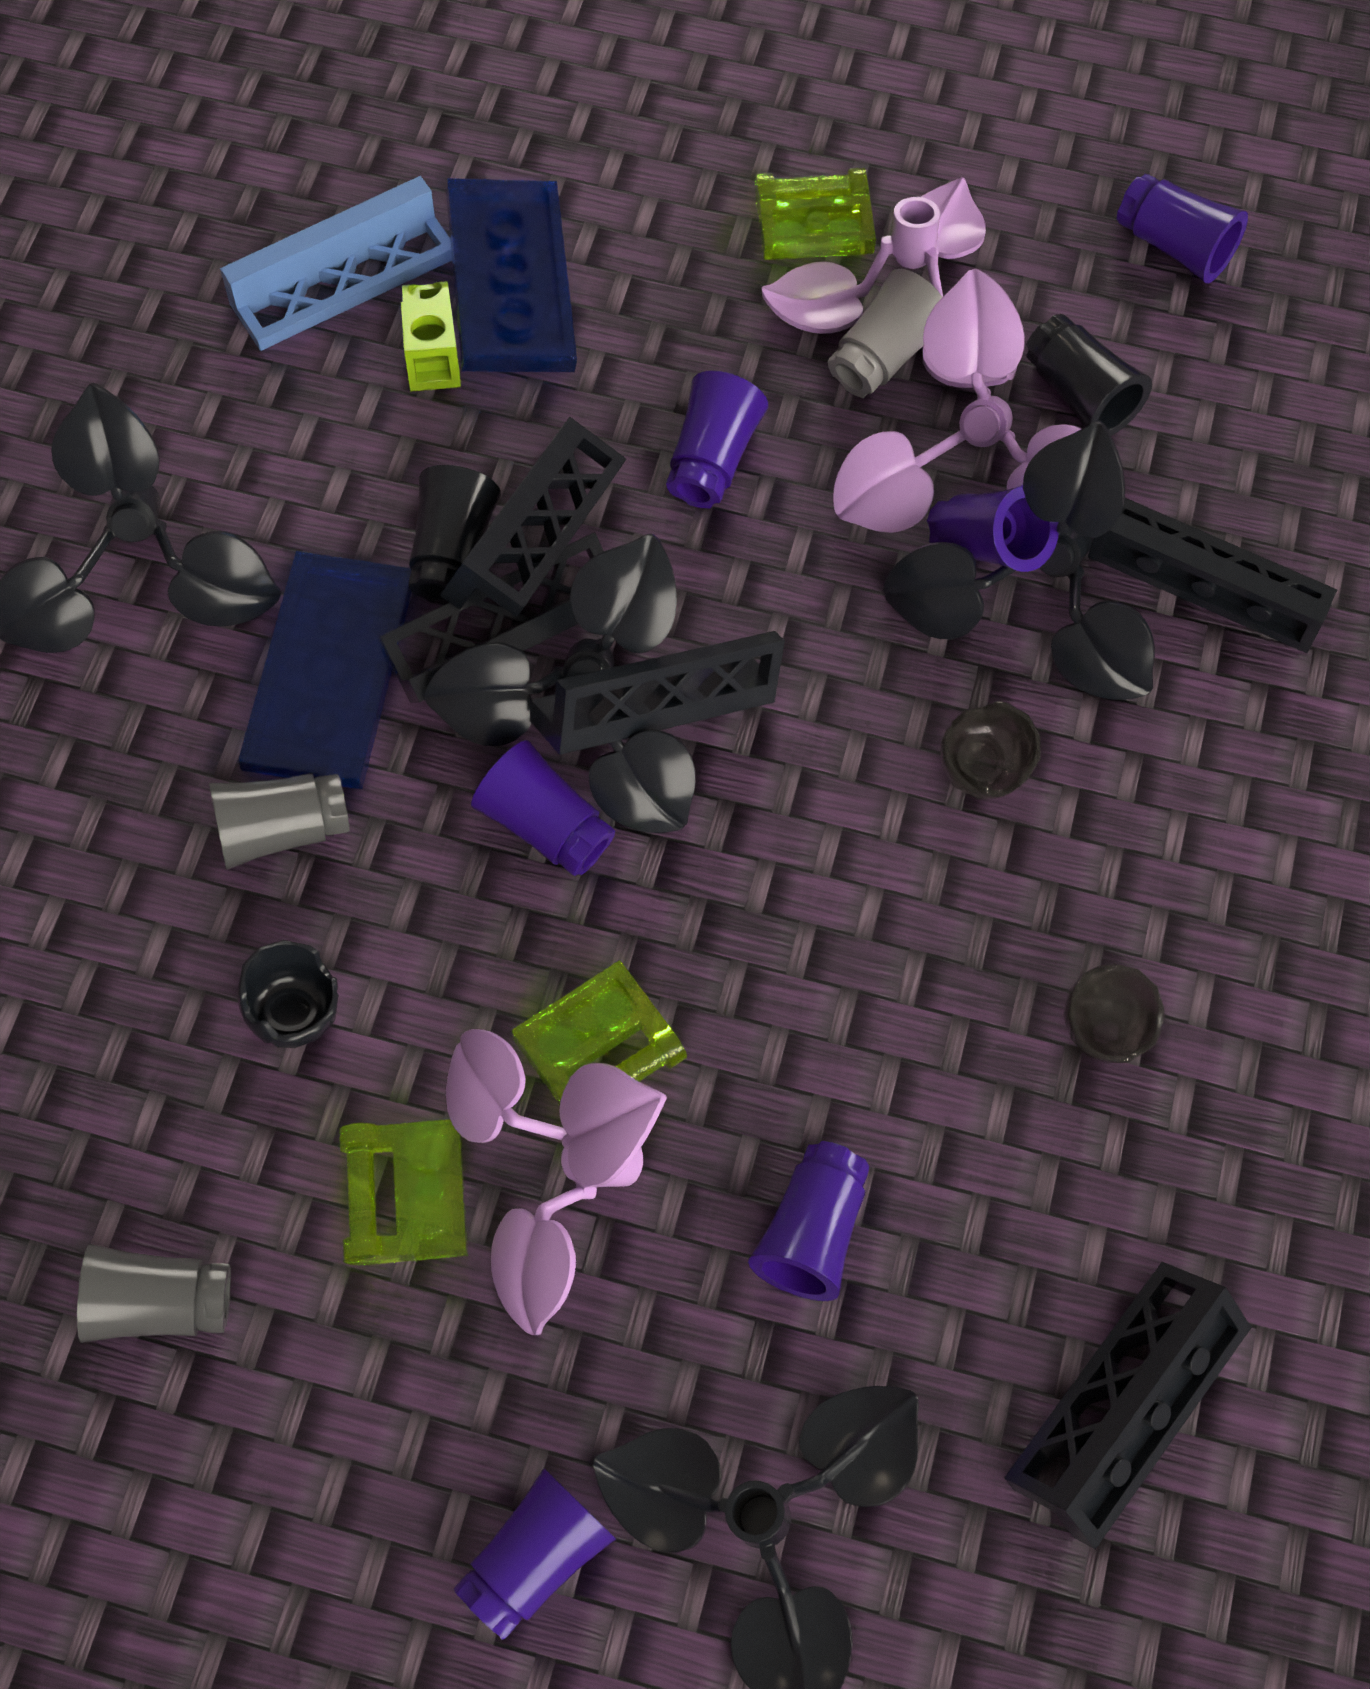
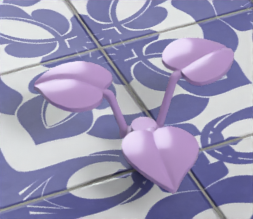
(826, 295)
(966, 334)
(602, 1134)

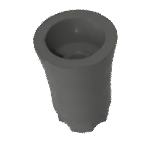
(277, 815)
(149, 1295)

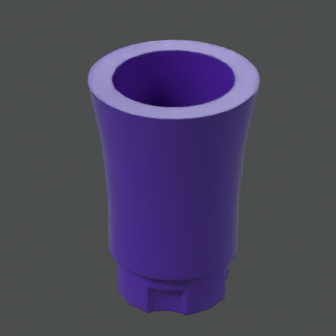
(1183, 225)
(714, 435)
(995, 528)
(542, 809)
(813, 1224)
(531, 1556)

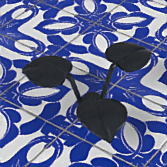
(110, 449)
(1083, 490)
(628, 599)
(666, 1486)

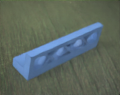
(330, 255)

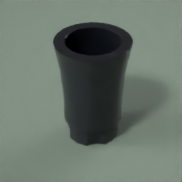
(1087, 374)
(450, 522)

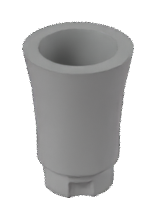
(885, 333)

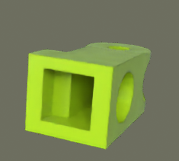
(429, 337)

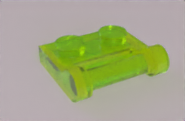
(815, 215)
(592, 1023)
(426, 1192)

